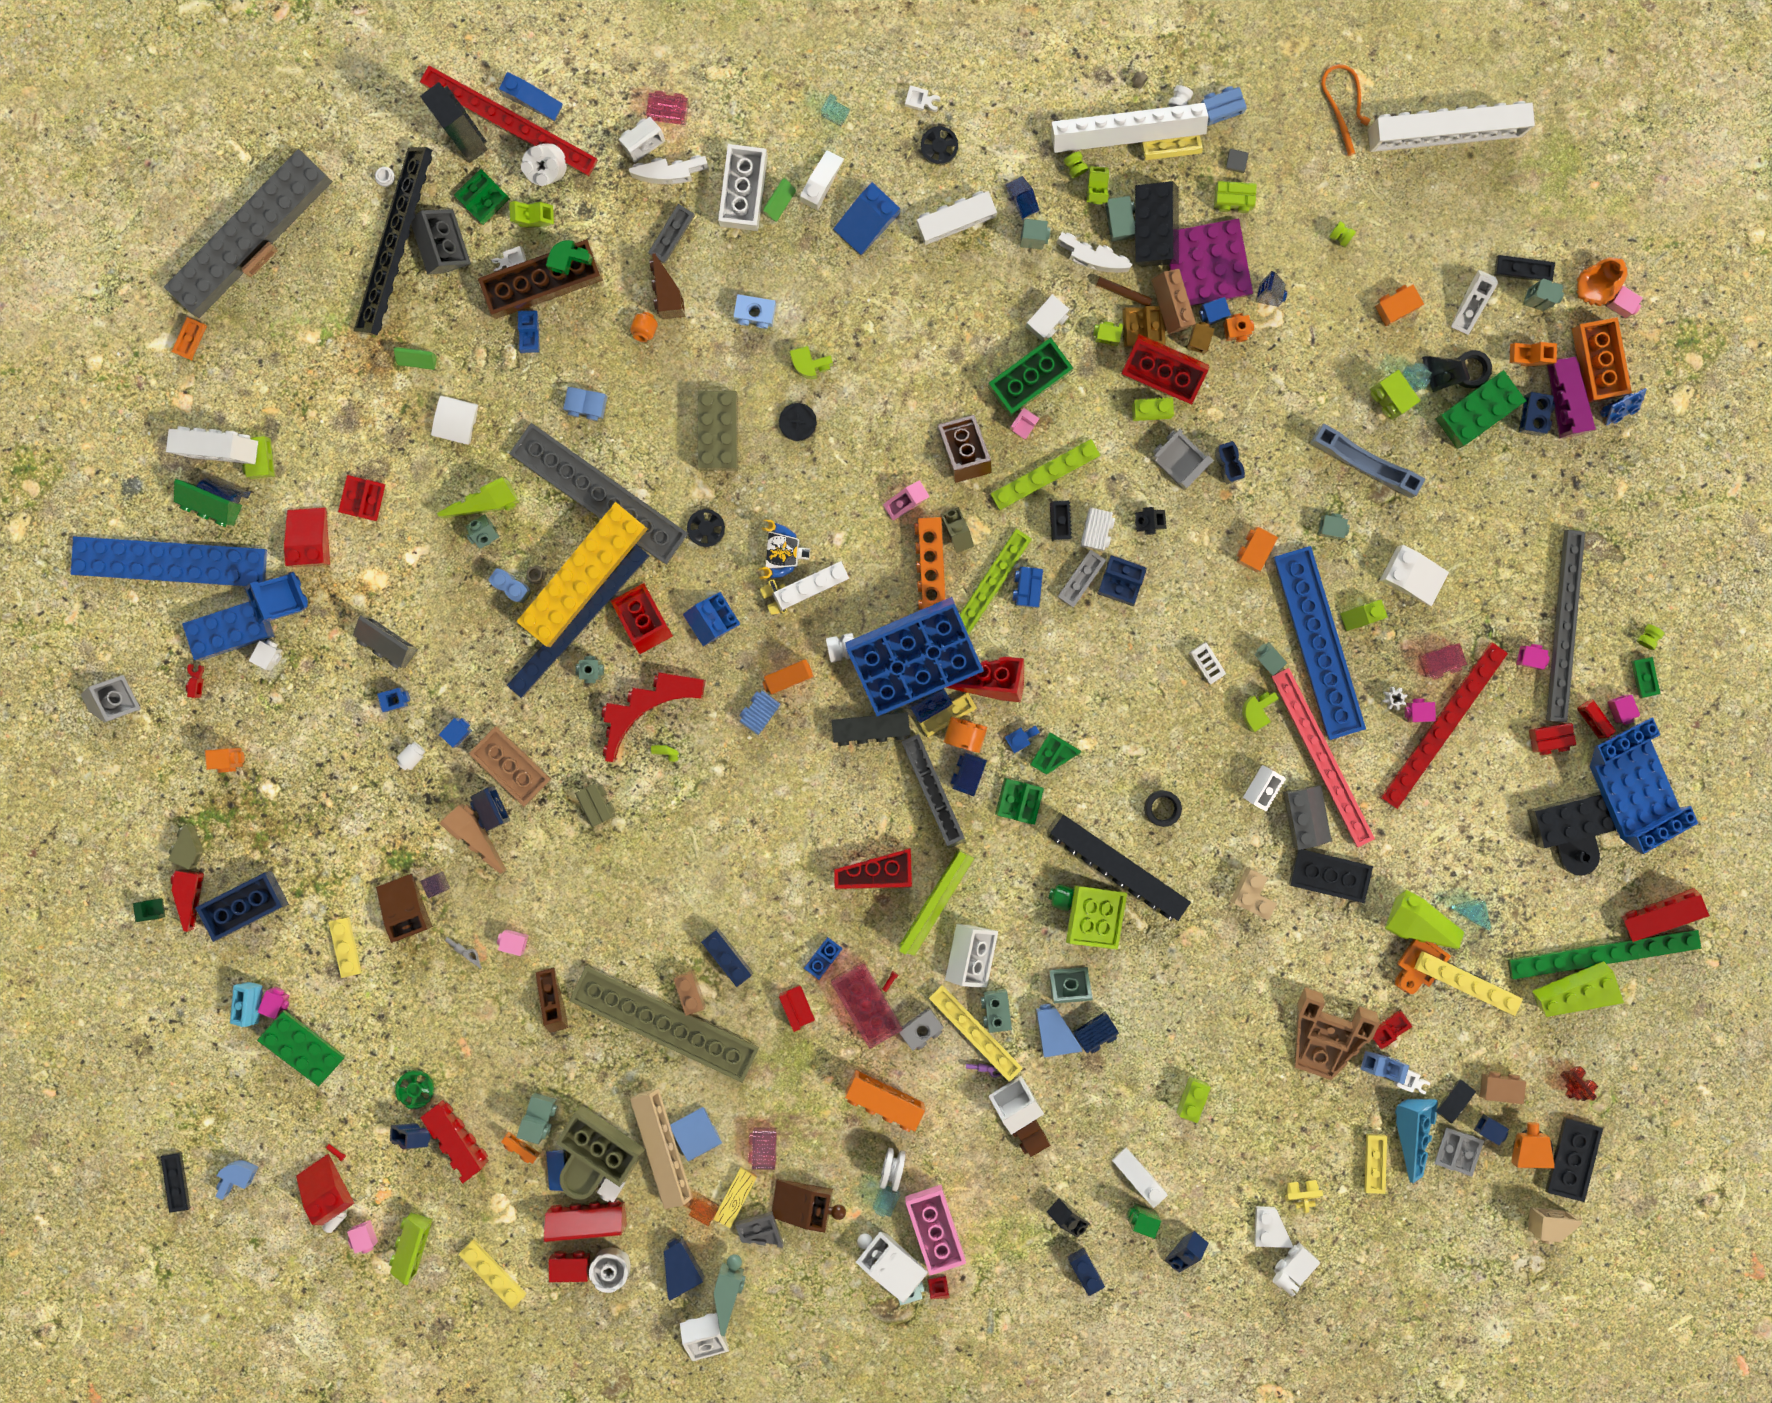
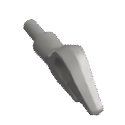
(466, 953)

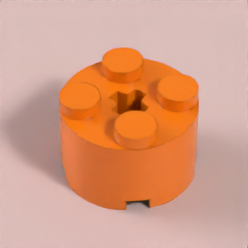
(965, 734)

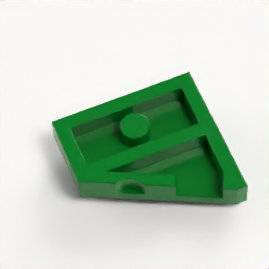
(1053, 754)

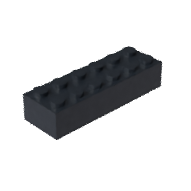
(455, 121)

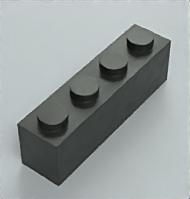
(870, 727)

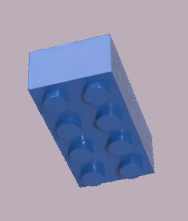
(225, 631)

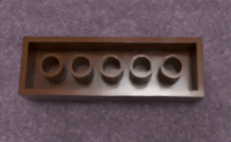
(534, 283)

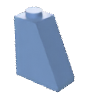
(1054, 1033)

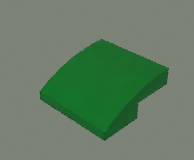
(481, 196)
(1019, 801)

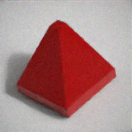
(938, 1288)

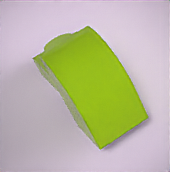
(1097, 185)
(531, 215)
(806, 366)
(1253, 710)

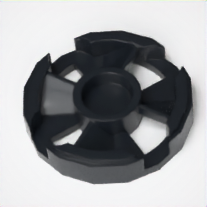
(939, 145)
(706, 528)

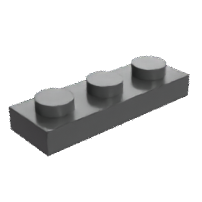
(672, 233)

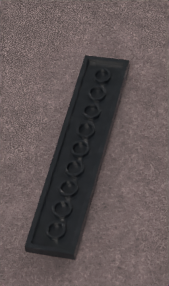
(393, 240)

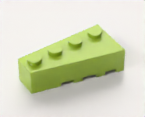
(1579, 992)

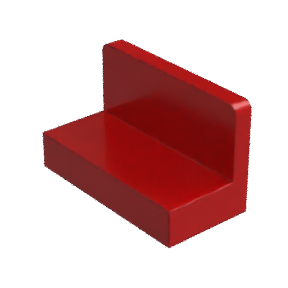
(796, 1007)

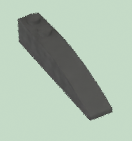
(933, 791)

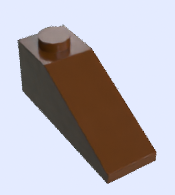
(551, 1001)

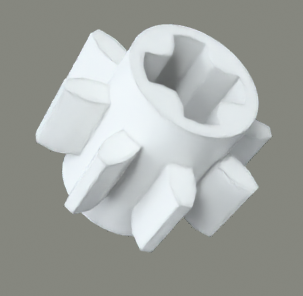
(1389, 700)

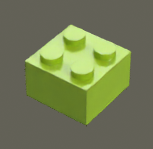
(1394, 395)

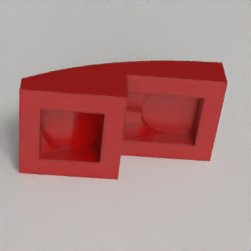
(1391, 1028)

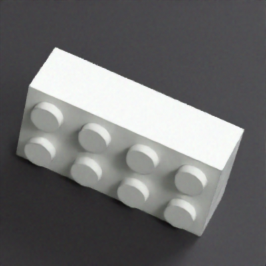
(743, 187)
(212, 445)

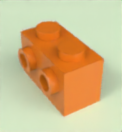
(224, 759)

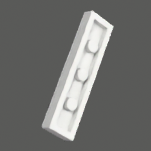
(810, 586)

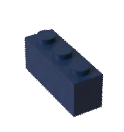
(727, 957)

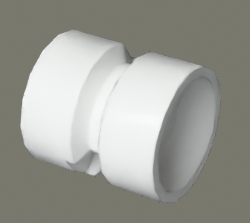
(837, 647)

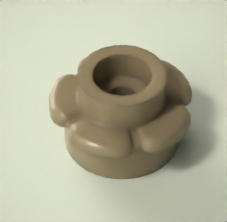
(1139, 79)
(530, 574)

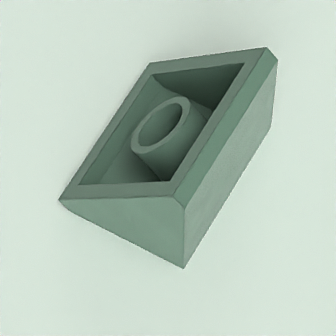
(1070, 985)

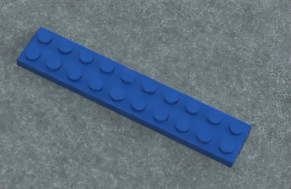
(167, 561)
(1319, 643)

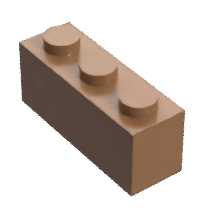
(1173, 301)

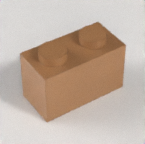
(689, 992)
(1503, 1088)

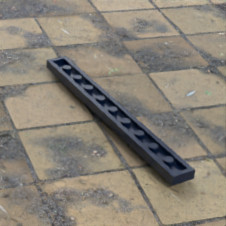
(546, 656)

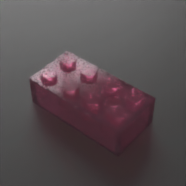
(866, 1004)

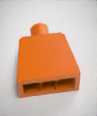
(1532, 1149)

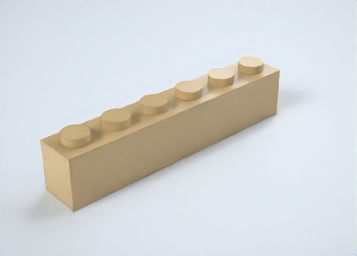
(661, 1148)

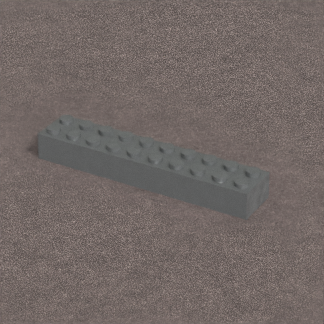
(247, 232)

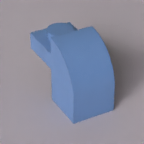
(1384, 1066)
(238, 1173)

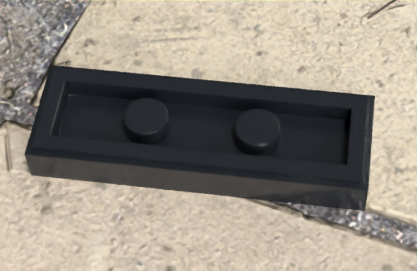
(1524, 268)
(175, 1182)

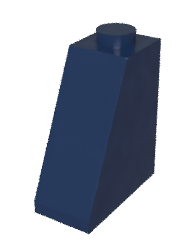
(680, 1268)

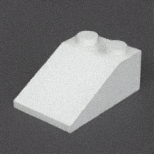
(1414, 575)

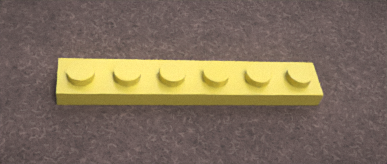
(1468, 983)
(975, 1033)

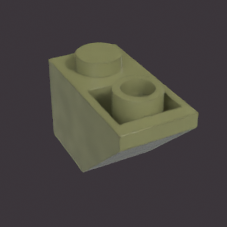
(957, 530)
(187, 849)

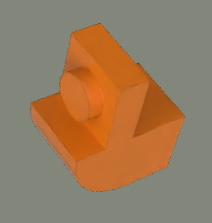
(1533, 354)

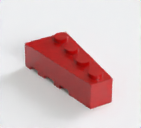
(1665, 915)

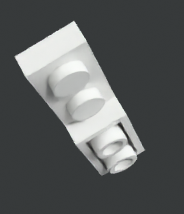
(660, 173)
(1101, 260)

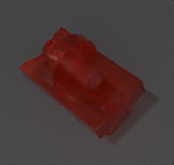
(1576, 1085)

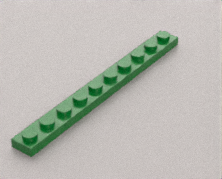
(1607, 953)

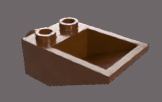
(800, 1203)

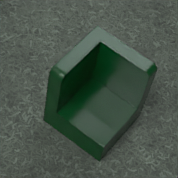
(149, 910)

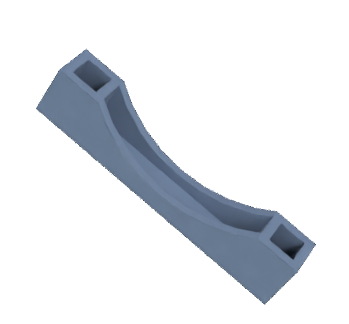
(1345, 450)

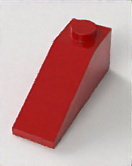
(186, 894)

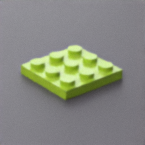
(1096, 917)

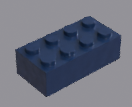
(242, 906)

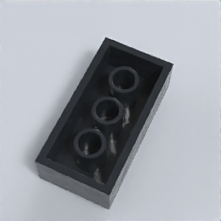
(1157, 224)

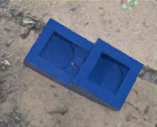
(528, 332)

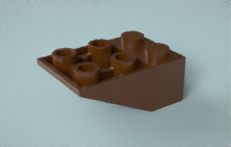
(669, 298)
(402, 908)

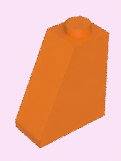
(788, 677)

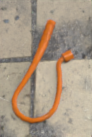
(1364, 120)

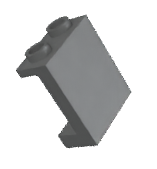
(1181, 459)

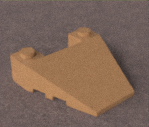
(1328, 1041)

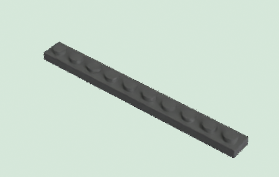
(1565, 626)

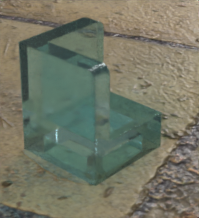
(834, 111)

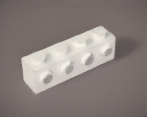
(956, 217)

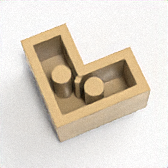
(1248, 894)

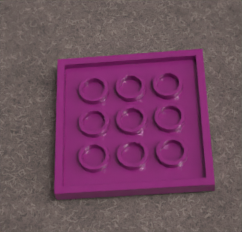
(1213, 262)

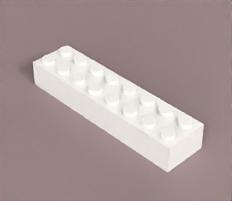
(1451, 127)

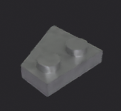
(760, 1230)

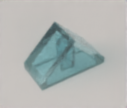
(1475, 911)

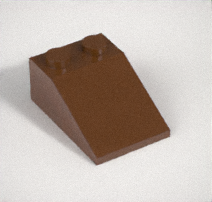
(965, 449)

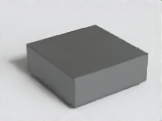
(1237, 161)

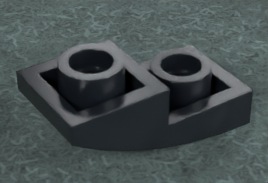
(1455, 1101)

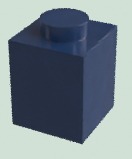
(1491, 1129)

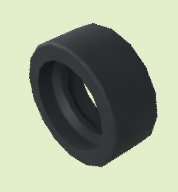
(1486, 365)
(1177, 808)

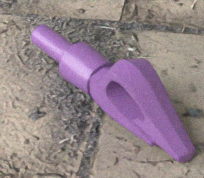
(984, 1068)

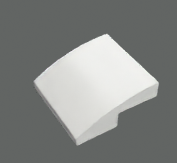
(454, 420)

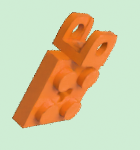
(1408, 961)

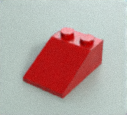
(306, 538)
(641, 618)
(323, 1191)

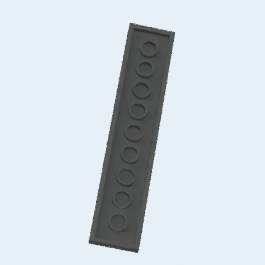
(595, 489)

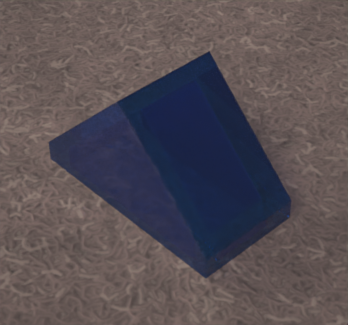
(1023, 197)

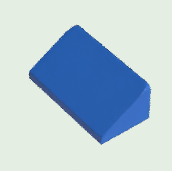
(555, 1163)

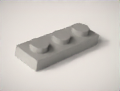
(1081, 578)

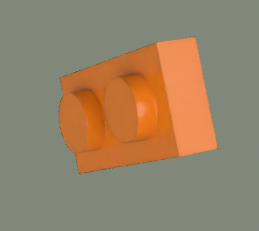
(189, 338)
(525, 1151)

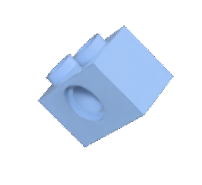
(745, 304)

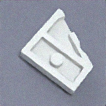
(1270, 1229)

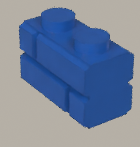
(1028, 587)

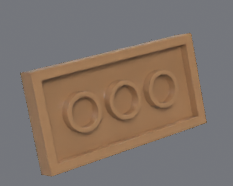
(510, 766)

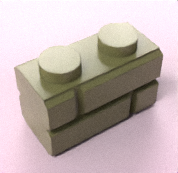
(595, 804)

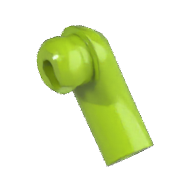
(665, 750)

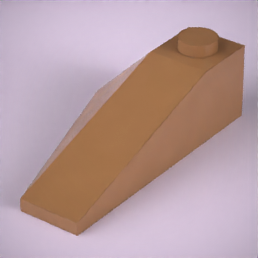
(464, 825)

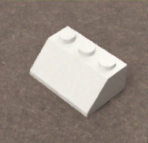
(971, 956)

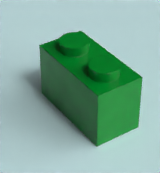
(1144, 1220)

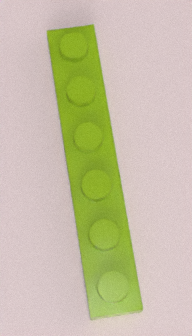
(1045, 474)

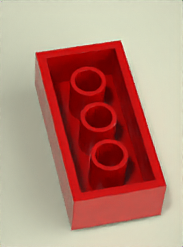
(1165, 369)

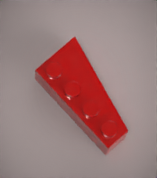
(881, 872)
(455, 1140)

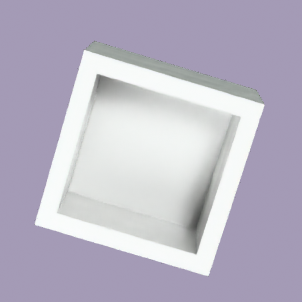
(1016, 1105)

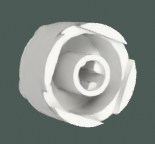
(547, 172)
(599, 1269)

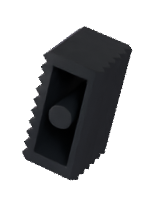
(1060, 521)

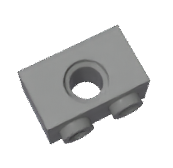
(926, 1018)

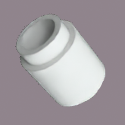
(410, 756)

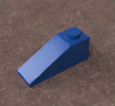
(530, 96)

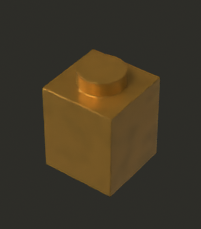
(1200, 337)

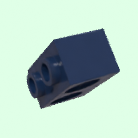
(1531, 411)

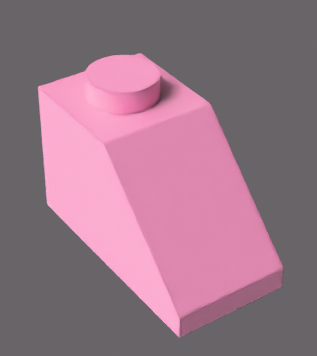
(906, 500)

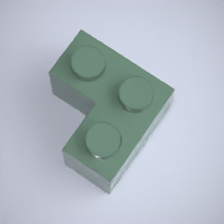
(536, 1123)

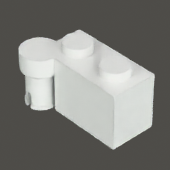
(1295, 1269)

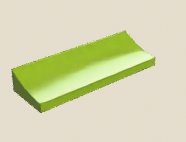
(935, 903)

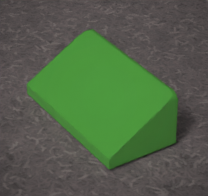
(779, 200)
(415, 358)

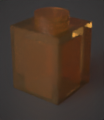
(703, 1209)

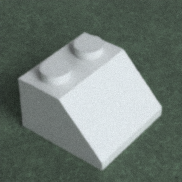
(642, 139)
(702, 1337)

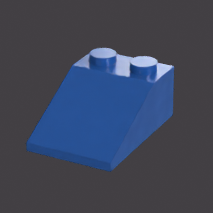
(867, 218)

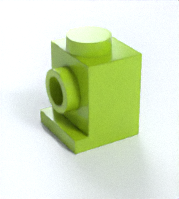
(1108, 333)

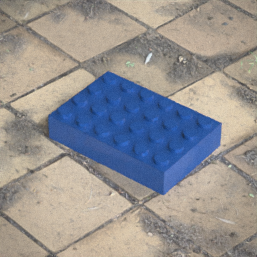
(914, 656)

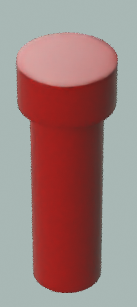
(894, 975)
(334, 1151)

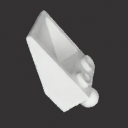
(894, 1266)

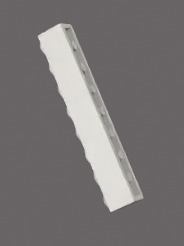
(1129, 127)

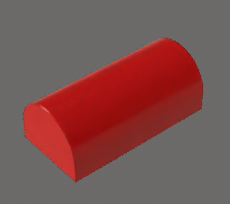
(1596, 719)

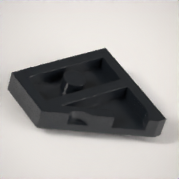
(1445, 372)

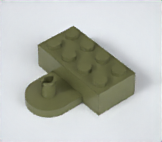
(596, 1153)

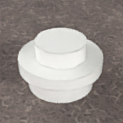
(384, 176)

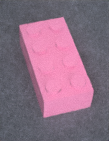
(935, 1230)

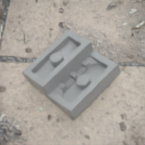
(1459, 1151)

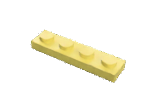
(492, 1274)

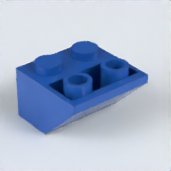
(711, 619)

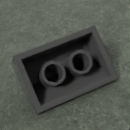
(440, 241)
(383, 642)
(1307, 817)

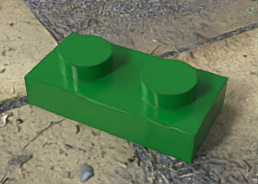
(1645, 677)

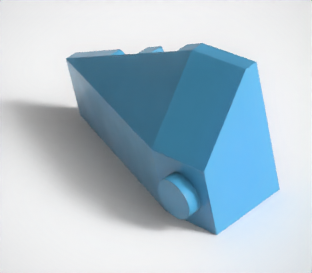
(1413, 1126)

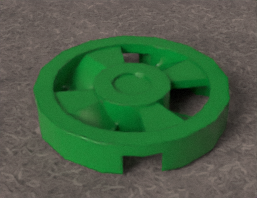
(414, 1089)

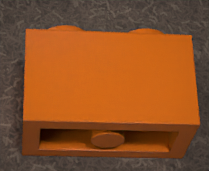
(1398, 305)
(1256, 549)

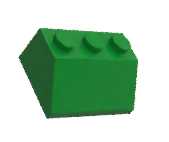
(205, 503)

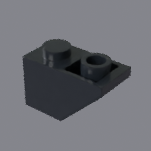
(1068, 1218)

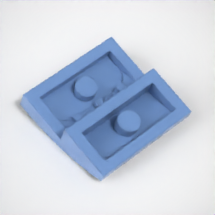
(695, 1134)

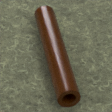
(1124, 291)

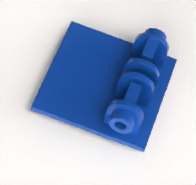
(1626, 405)

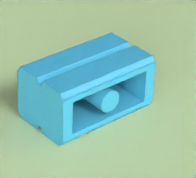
(245, 1004)

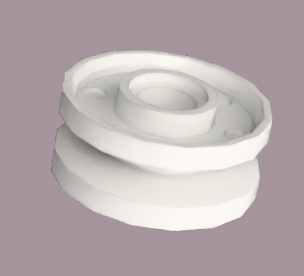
(892, 1169)

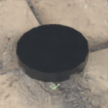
(797, 422)

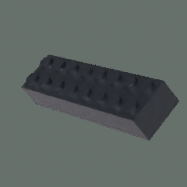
(1117, 865)

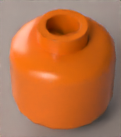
(643, 327)

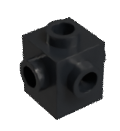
(1150, 520)

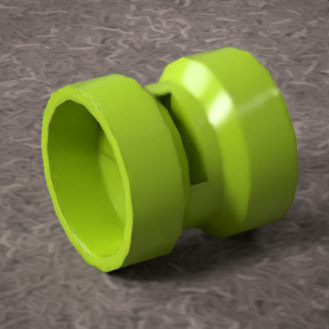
(1076, 164)
(1345, 237)
(1650, 637)

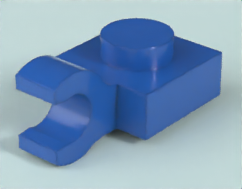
(1019, 738)

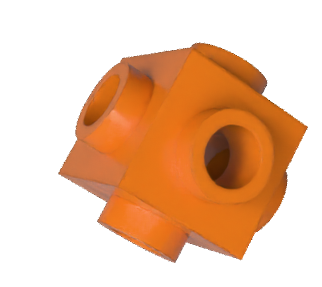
(1238, 328)

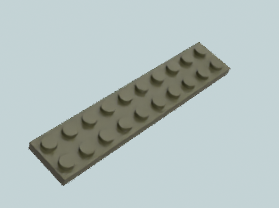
(664, 1024)

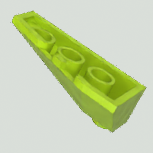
(493, 497)
(1419, 920)

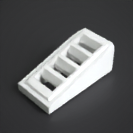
(1209, 653)

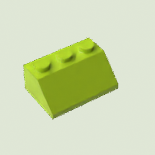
(410, 1247)

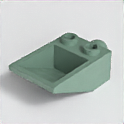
(728, 1285)

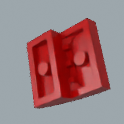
(361, 498)

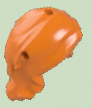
(1602, 281)

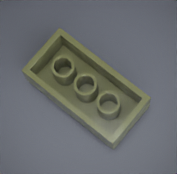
(718, 430)

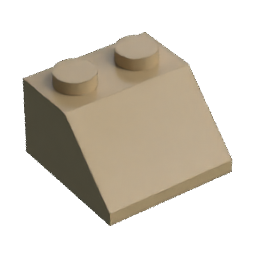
(1552, 1224)

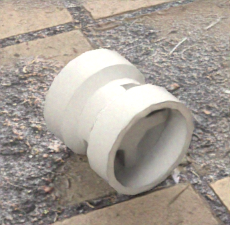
(1181, 96)

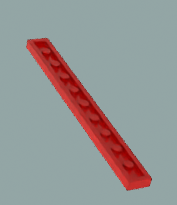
(509, 120)
(1444, 725)

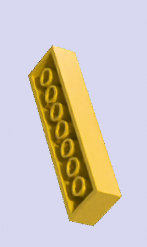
(582, 575)

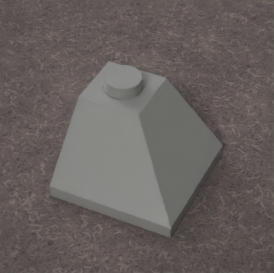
(110, 699)

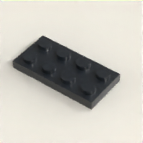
(1331, 875)
(1574, 1159)

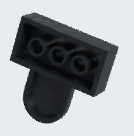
(1572, 829)

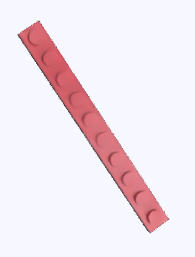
(1322, 757)

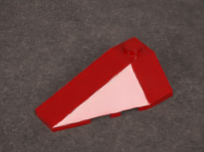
(1000, 680)

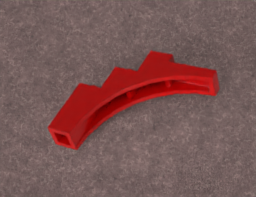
(641, 700)

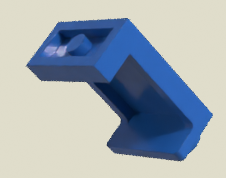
(276, 597)

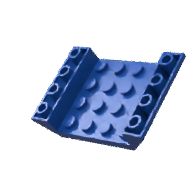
(1638, 789)

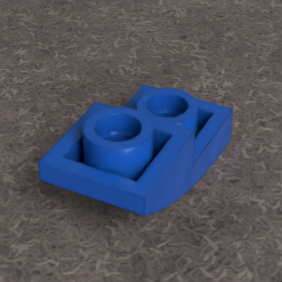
(823, 958)

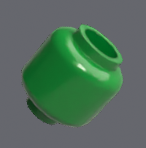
(1062, 897)

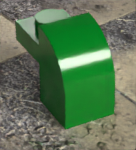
(563, 254)

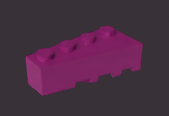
(1570, 398)

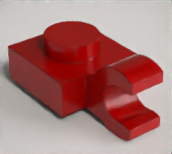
(195, 683)

